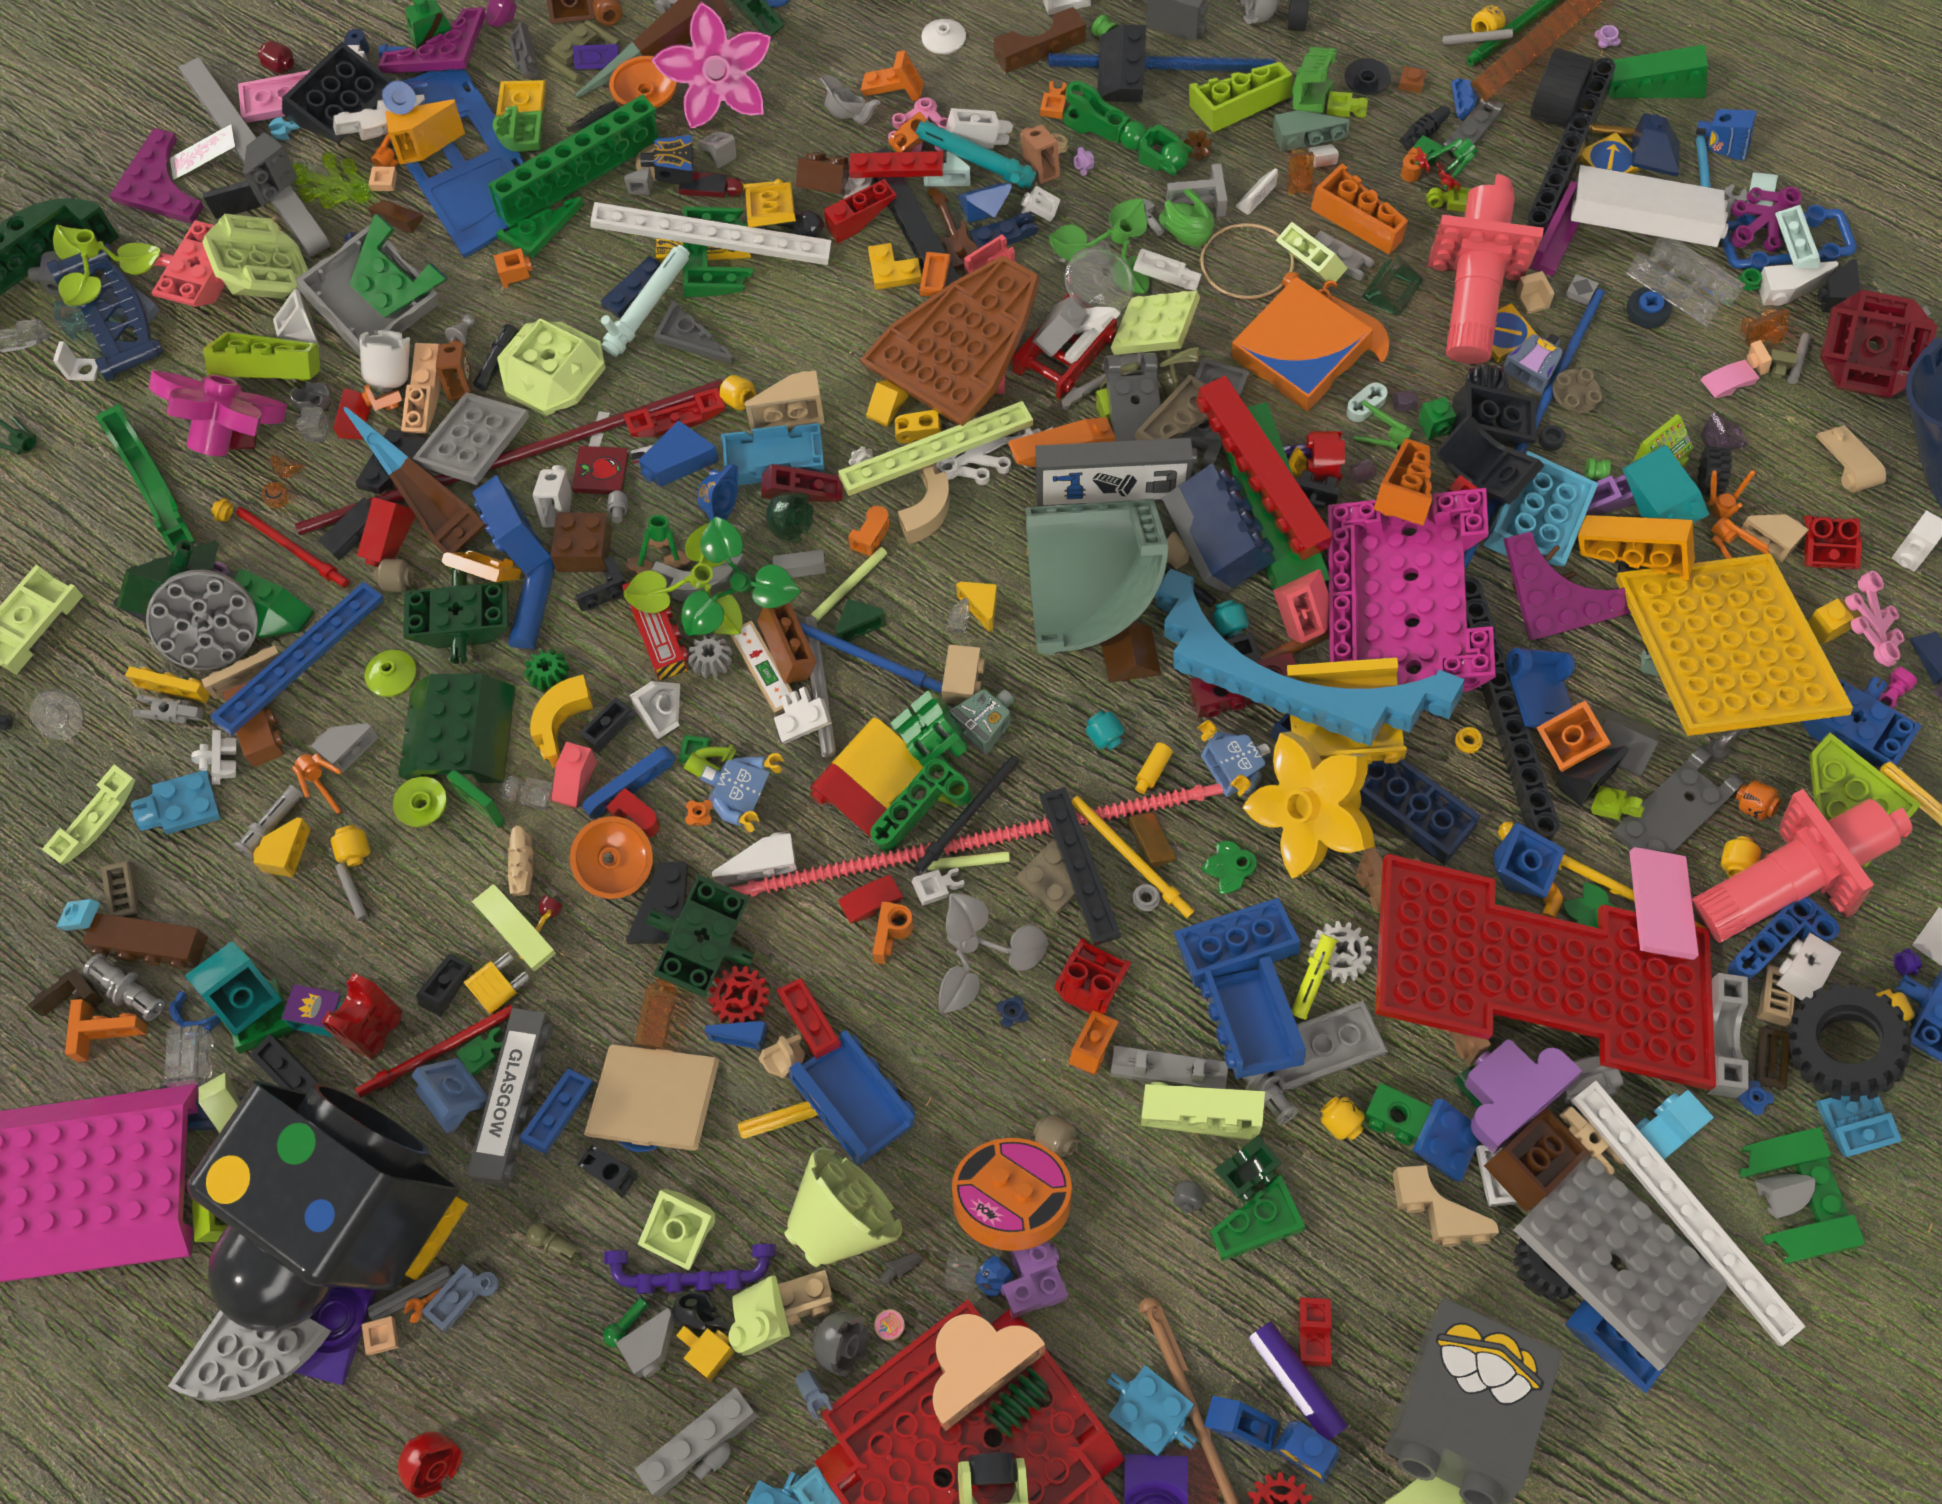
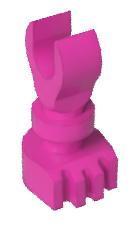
(1901, 682)

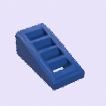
(743, 1034)

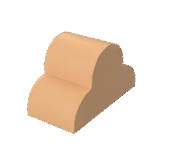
(978, 1363)

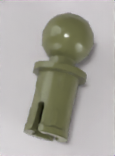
(539, 1235)

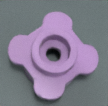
(1607, 36)
(1084, 161)

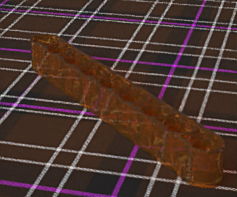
(1531, 47)

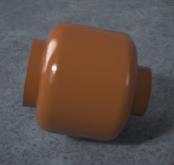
(607, 11)

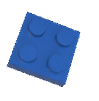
(1447, 1140)

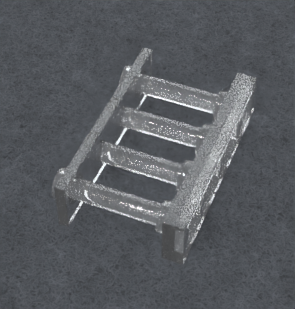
(1694, 268)

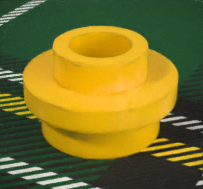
(222, 510)
(1468, 733)

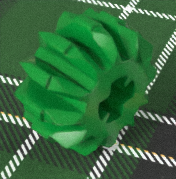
(537, 669)

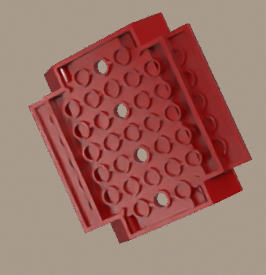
(896, 1443)

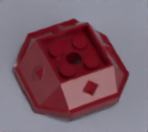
(1889, 320)

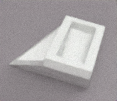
(295, 320)

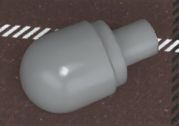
(617, 505)
(713, 1460)

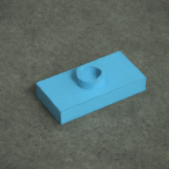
(78, 915)
(814, 1489)

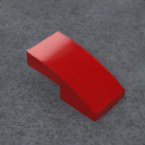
(867, 899)
(1315, 1331)

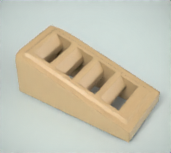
(1767, 1013)

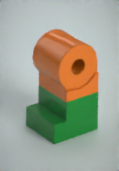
(1410, 171)

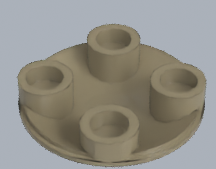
(1577, 390)

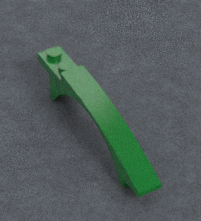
(147, 476)

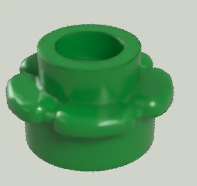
(1751, 278)

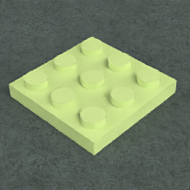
(1155, 322)

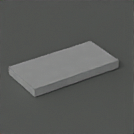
(1334, 1044)

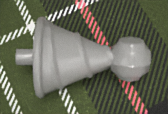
(459, 331)

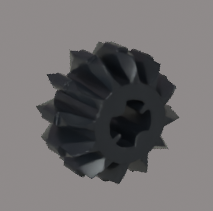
(1488, 376)

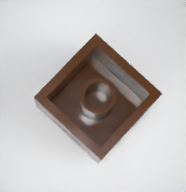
(581, 542)

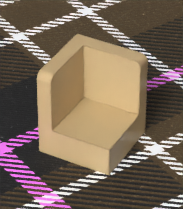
(1534, 292)

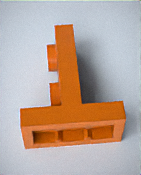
(899, 77)
(86, 1027)

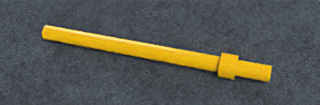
(1169, 894)

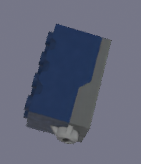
(1219, 528)

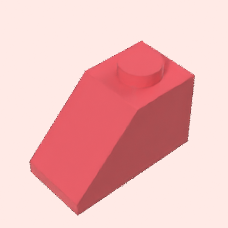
(572, 774)

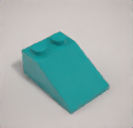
(1664, 487)

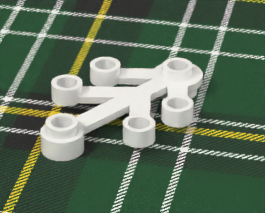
(978, 456)

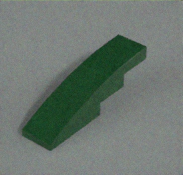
(760, 15)

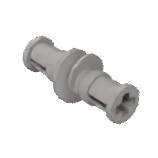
(123, 988)
(1274, 1097)

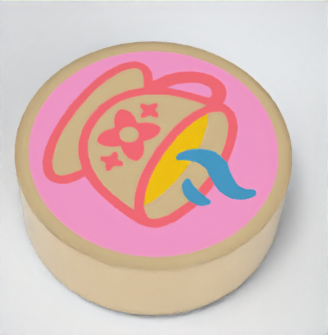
(889, 1325)

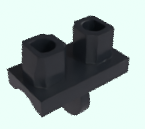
(1319, 494)

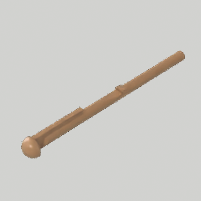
(1177, 1368)

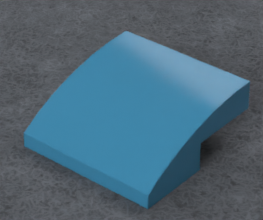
(1859, 1124)

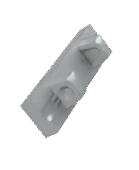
(1168, 1068)

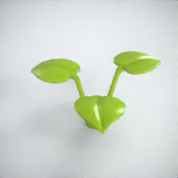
(82, 289)
(649, 591)

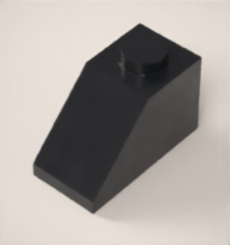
(1839, 286)

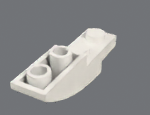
(368, 122)

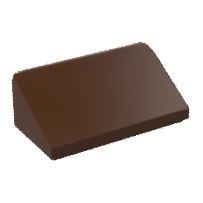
(397, 215)

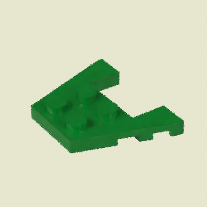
(382, 280)

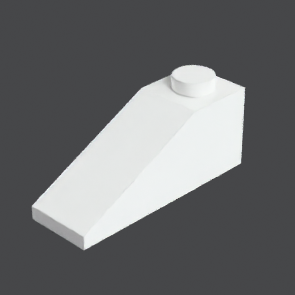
(1786, 283)
(761, 860)

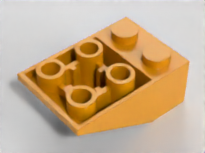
(424, 130)

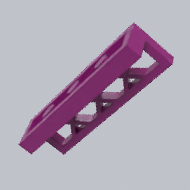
(1556, 236)

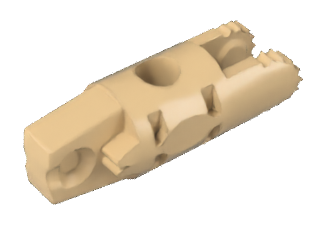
(520, 861)
(1582, 1129)

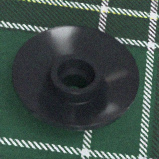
(1367, 76)

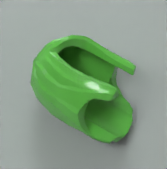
(1188, 222)

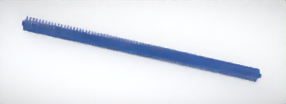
(1189, 62)

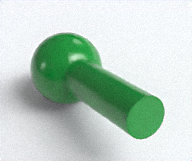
(616, 1331)

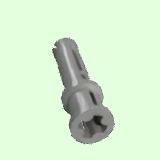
(268, 822)

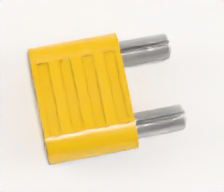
(491, 986)

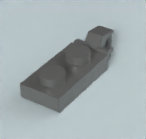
(523, 51)

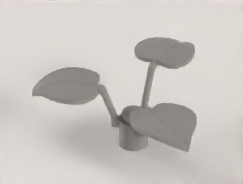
(963, 919)

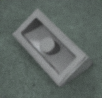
(802, 563)

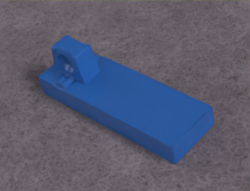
(556, 1111)

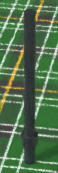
(936, 849)

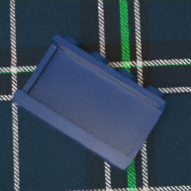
(1253, 1020)
(853, 1099)

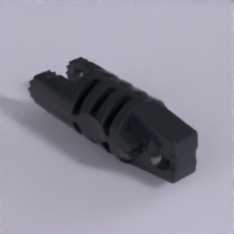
(1426, 126)

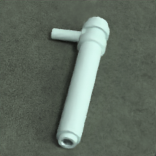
(624, 330)

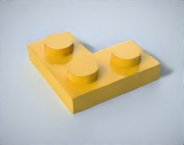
(892, 273)

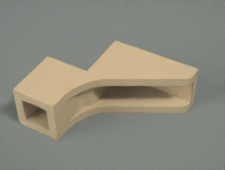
(1448, 1220)

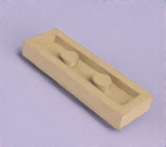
(239, 672)

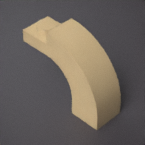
(927, 515)

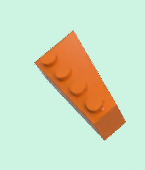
(1407, 484)

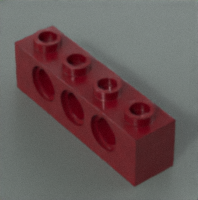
(1210, 705)

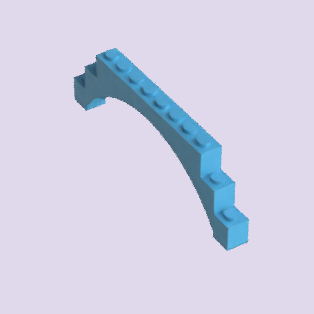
(1339, 710)

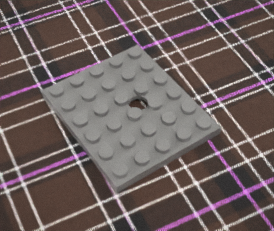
(1665, 1279)

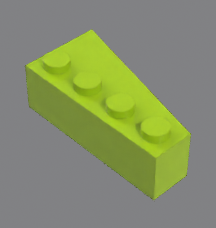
(261, 357)

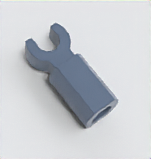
(812, 1392)

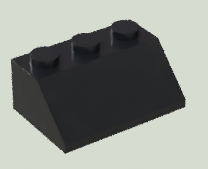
(1122, 64)

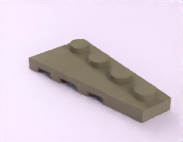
(1175, 415)

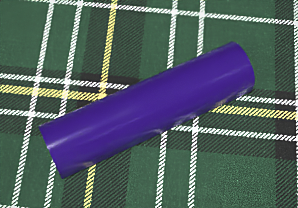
(1298, 1381)

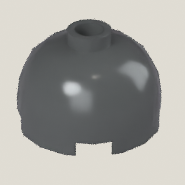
(840, 1341)

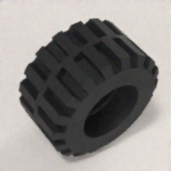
(1539, 1275)

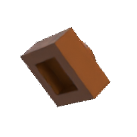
(1412, 79)

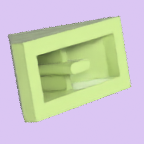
(218, 1100)

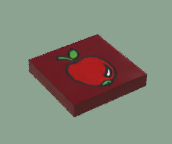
(600, 470)

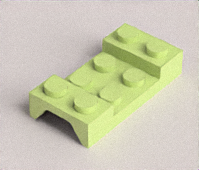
(29, 613)

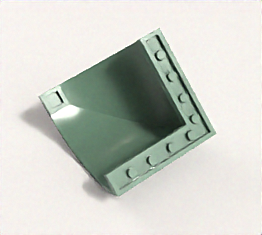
(1092, 569)

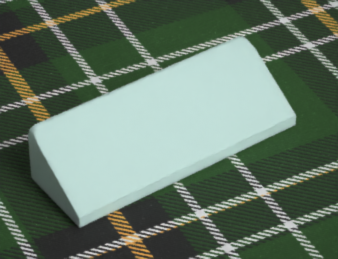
(1798, 238)

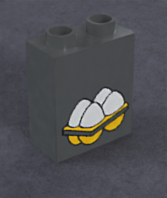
(1473, 1405)

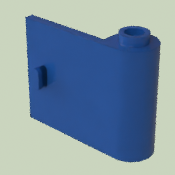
(1540, 683)

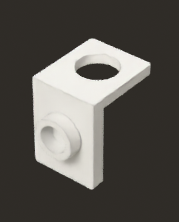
(70, 365)

